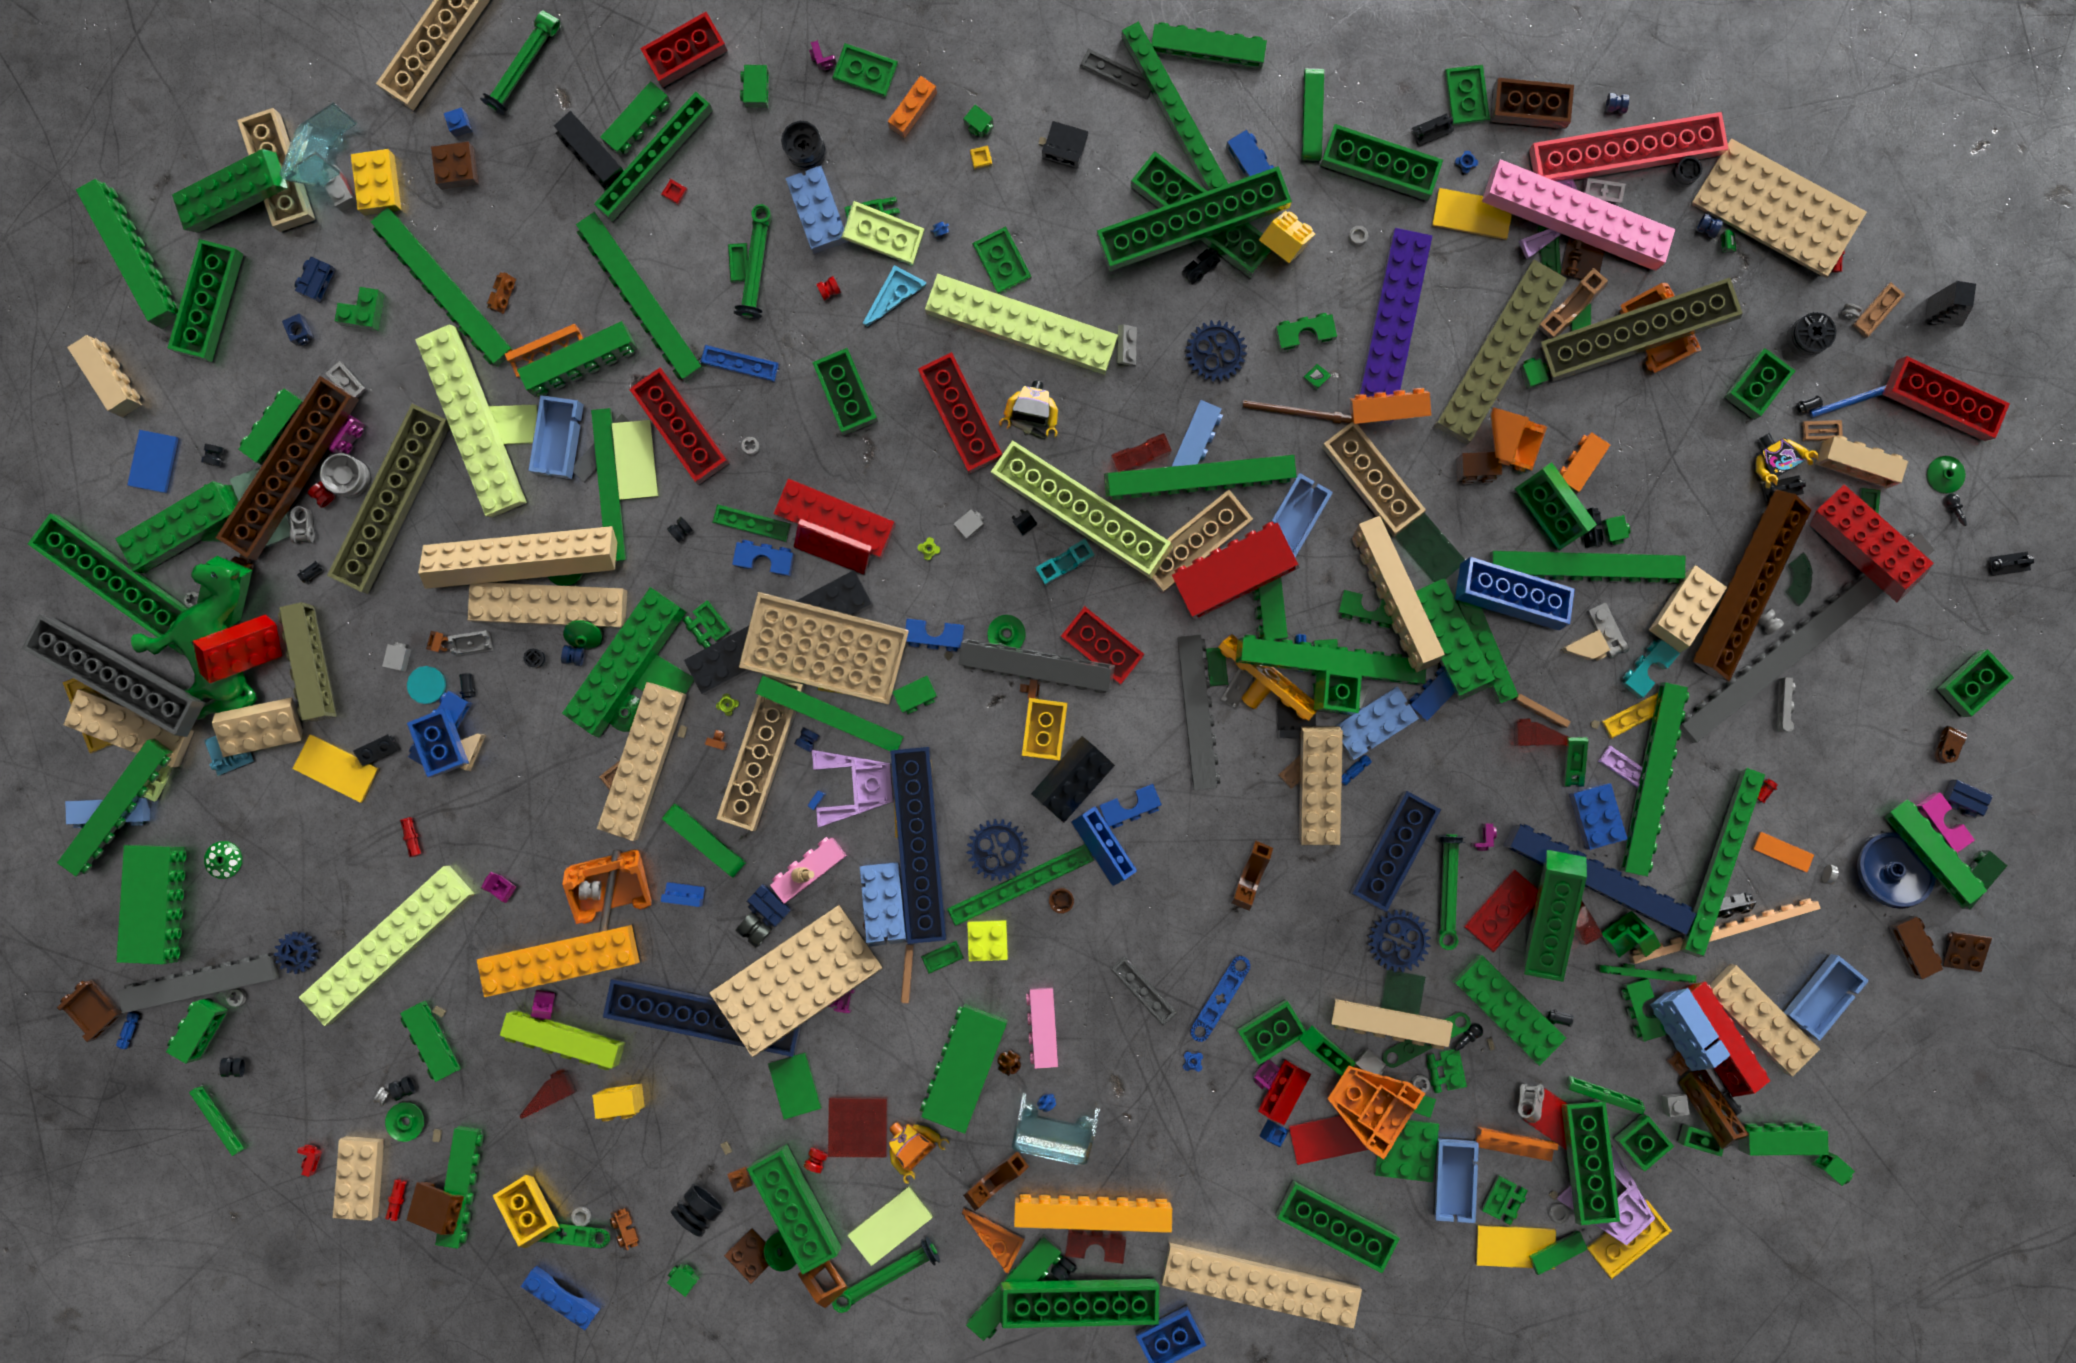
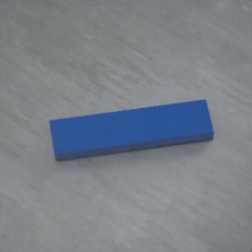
(739, 363)

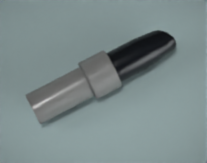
(1030, 429)

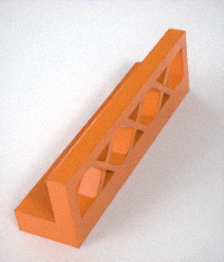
(542, 344)
(1515, 1144)

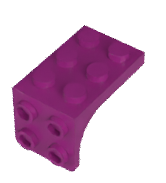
(347, 435)

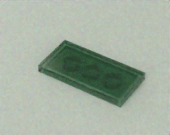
(1430, 549)

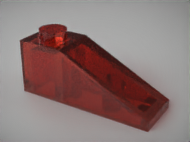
(1535, 734)
(1586, 927)
(552, 1091)

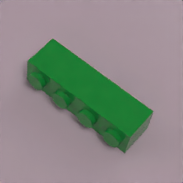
(635, 119)
(270, 427)
(430, 1041)

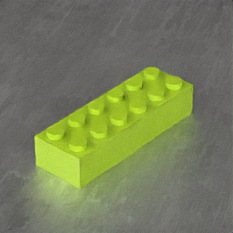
(562, 1039)

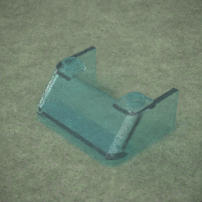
(311, 145)
(1053, 1137)

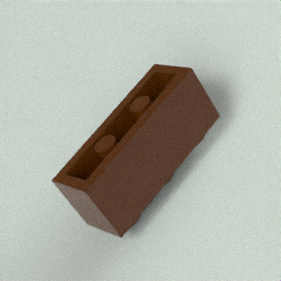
(1917, 947)

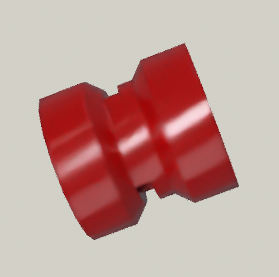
(828, 288)
(321, 494)
(815, 1160)

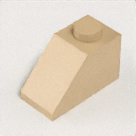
(1589, 647)
(471, 747)

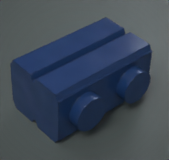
(314, 279)
(1967, 798)
(769, 906)

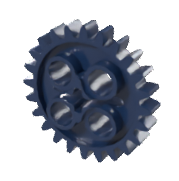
(1231, 345)
(1014, 843)
(1405, 925)

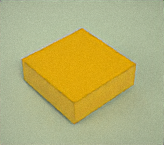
(981, 157)

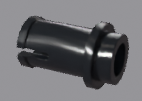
(1809, 405)
(308, 573)
(466, 685)
(1560, 1018)
(1732, 1103)

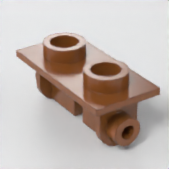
(504, 285)
(625, 1236)

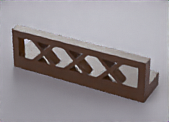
(1710, 1108)

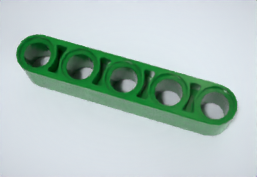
(1312, 114)
(703, 840)

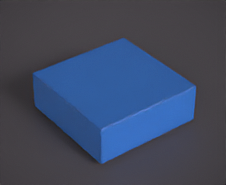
(816, 800)

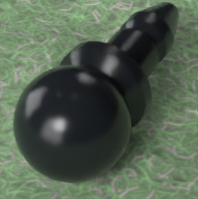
(1953, 502)
(1474, 1031)

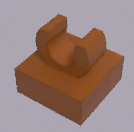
(435, 640)
(1032, 689)
(717, 740)
(1678, 1063)
(740, 1179)

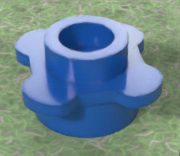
(1472, 162)
(940, 229)
(1192, 1056)
(1046, 1102)

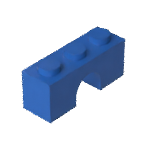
(747, 554)
(950, 638)
(1146, 801)

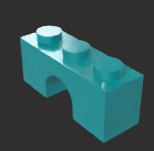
(1065, 562)
(1637, 680)

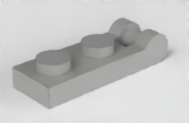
(1606, 624)
(1785, 705)

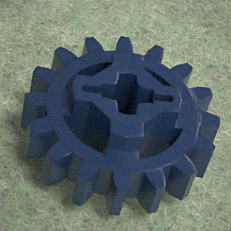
(291, 947)

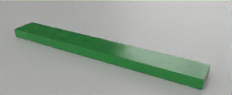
(607, 476)
(828, 714)
(1020, 884)

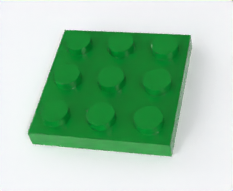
(1412, 1153)

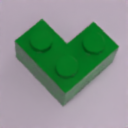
(365, 313)
(1630, 933)

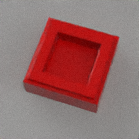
(674, 192)

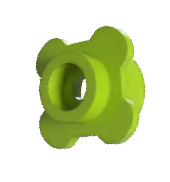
(929, 553)
(722, 704)

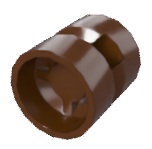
(1061, 900)

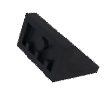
(1065, 144)
(1290, 723)

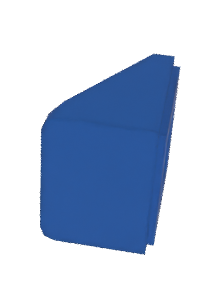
(1274, 1133)

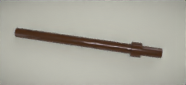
(1336, 417)

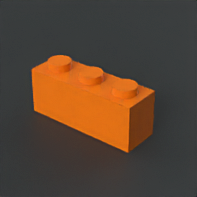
(912, 107)
(1584, 461)

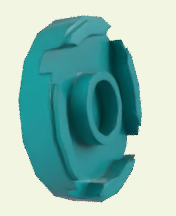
(426, 685)

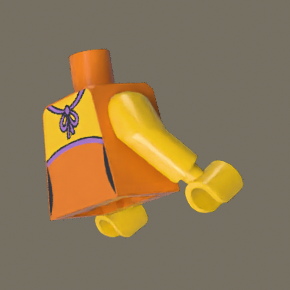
(911, 1146)

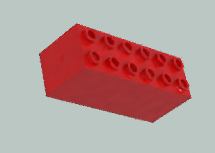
(1870, 543)
(1235, 570)

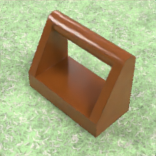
(821, 1298)

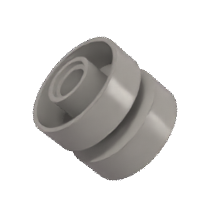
(344, 475)

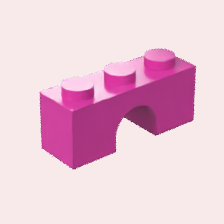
(1934, 809)

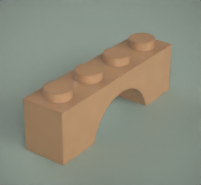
(1568, 311)

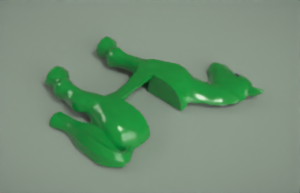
(199, 622)

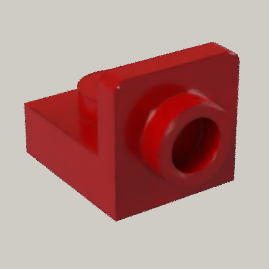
(310, 1162)

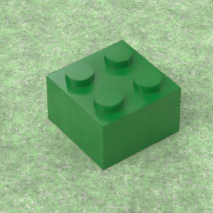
(1337, 692)
(1644, 1142)

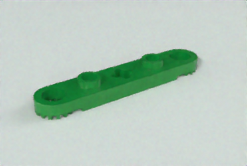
(1665, 974)
(1406, 1050)
(578, 1236)

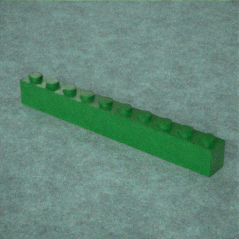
(1173, 107)
(442, 287)
(639, 296)
(1200, 475)
(1594, 566)
(1321, 658)
(1654, 779)
(1723, 862)

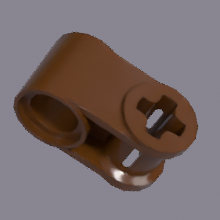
(1951, 743)

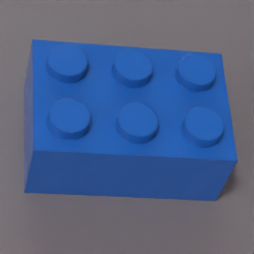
(438, 743)
(1598, 816)
(1172, 1338)

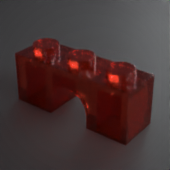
(1140, 455)
(1079, 1241)

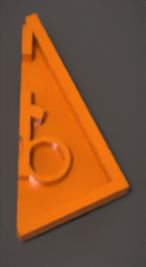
(1000, 1241)

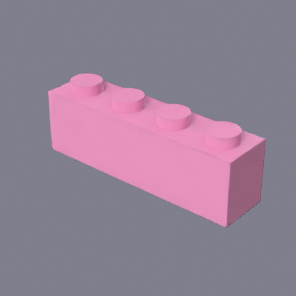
(818, 861)
(1043, 1028)

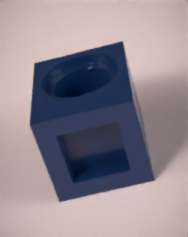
(294, 322)

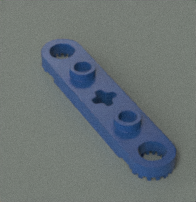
(1212, 1011)

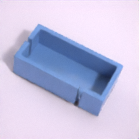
(816, 209)
(556, 437)
(1301, 510)
(1376, 723)
(883, 904)
(1825, 996)
(1689, 1029)
(1456, 1180)

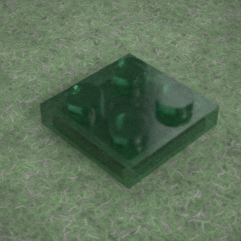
(1402, 992)

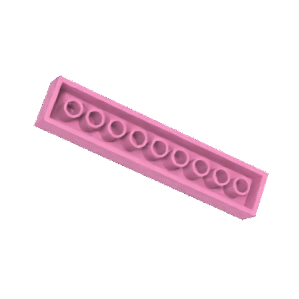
(1578, 215)

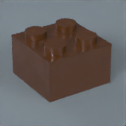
(454, 165)
(1478, 467)

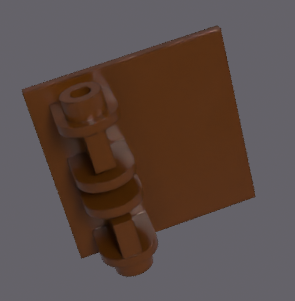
(1581, 259)
(1966, 951)
(748, 1256)

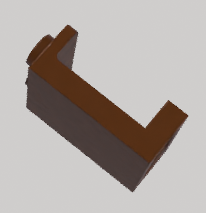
(90, 1009)
(434, 1209)

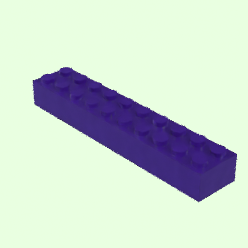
(1395, 313)

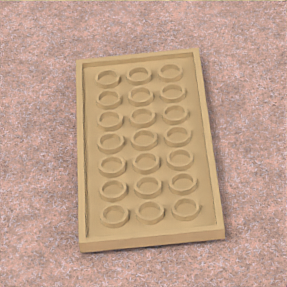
(1779, 208)
(823, 648)
(795, 981)

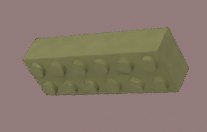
(307, 662)

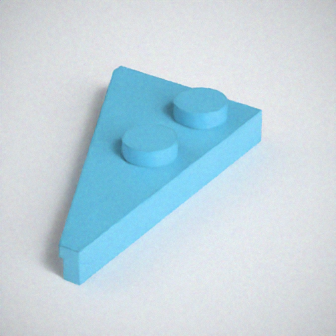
(896, 289)

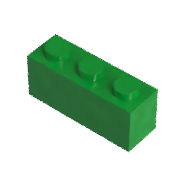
(1326, 1050)

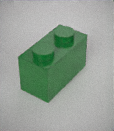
(755, 86)
(915, 694)
(1699, 1140)
(1834, 1168)

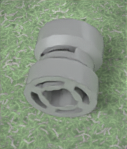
(1770, 622)
(590, 890)

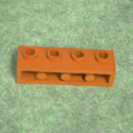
(1390, 407)

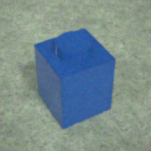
(458, 122)

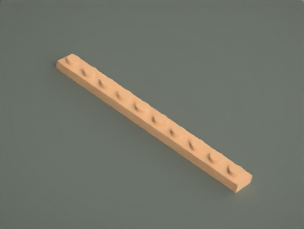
(1732, 927)

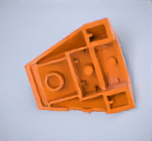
(1375, 1107)

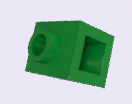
(978, 122)
(1534, 372)
(1616, 530)
(682, 1279)

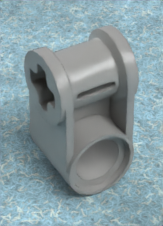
(302, 527)
(1531, 1098)

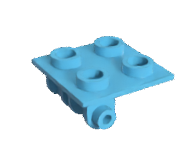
(225, 764)

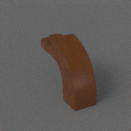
(1251, 875)
(995, 1179)

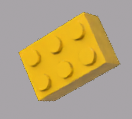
(375, 181)
(1287, 236)
(1044, 729)
(618, 1101)
(526, 1211)

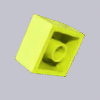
(987, 940)

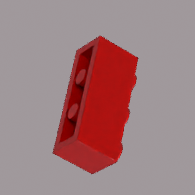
(1284, 1092)

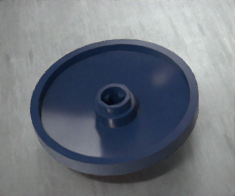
(1894, 872)

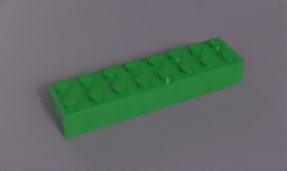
(1166, 184)
(129, 253)
(624, 662)
(1079, 1303)

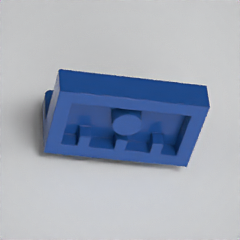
(683, 894)

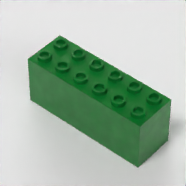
(150, 904)
(1555, 915)
(963, 1068)
(794, 1209)

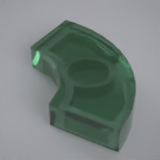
(1801, 579)

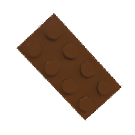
(1532, 103)

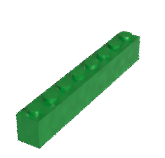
(653, 156)
(115, 807)

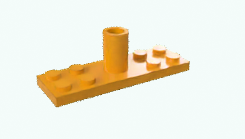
(1269, 680)

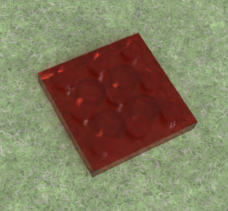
(857, 1127)

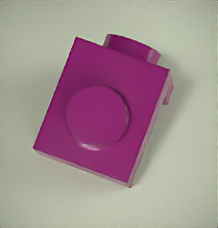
(822, 63)
(1489, 833)
(498, 886)
(542, 1004)
(1266, 1074)

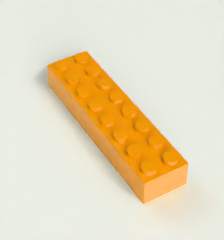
(558, 961)
(1093, 1214)

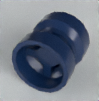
(1616, 103)
(1709, 225)
(572, 655)
(808, 735)

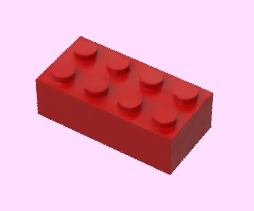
(684, 49)
(1102, 644)
(237, 648)

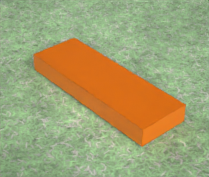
(1783, 852)

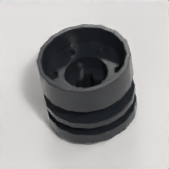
(794, 140)
(1800, 335)
(695, 1212)

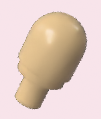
(801, 875)

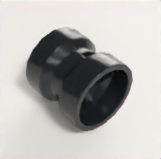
(210, 459)
(678, 531)
(534, 658)
(232, 1067)
(401, 1088)
(1064, 1269)

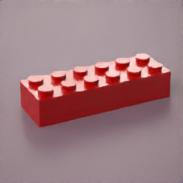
(1946, 398)
(960, 413)
(679, 426)
(835, 515)
(1741, 1070)

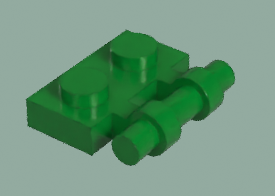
(710, 620)
(1452, 1070)
(1499, 1197)

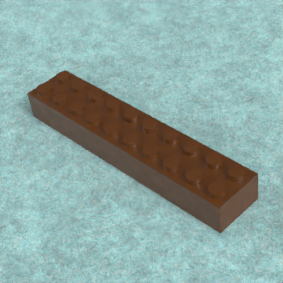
(287, 468)
(1752, 585)

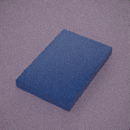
(153, 461)

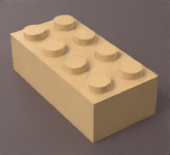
(105, 375)
(1861, 461)
(1688, 609)
(257, 727)
(358, 1178)

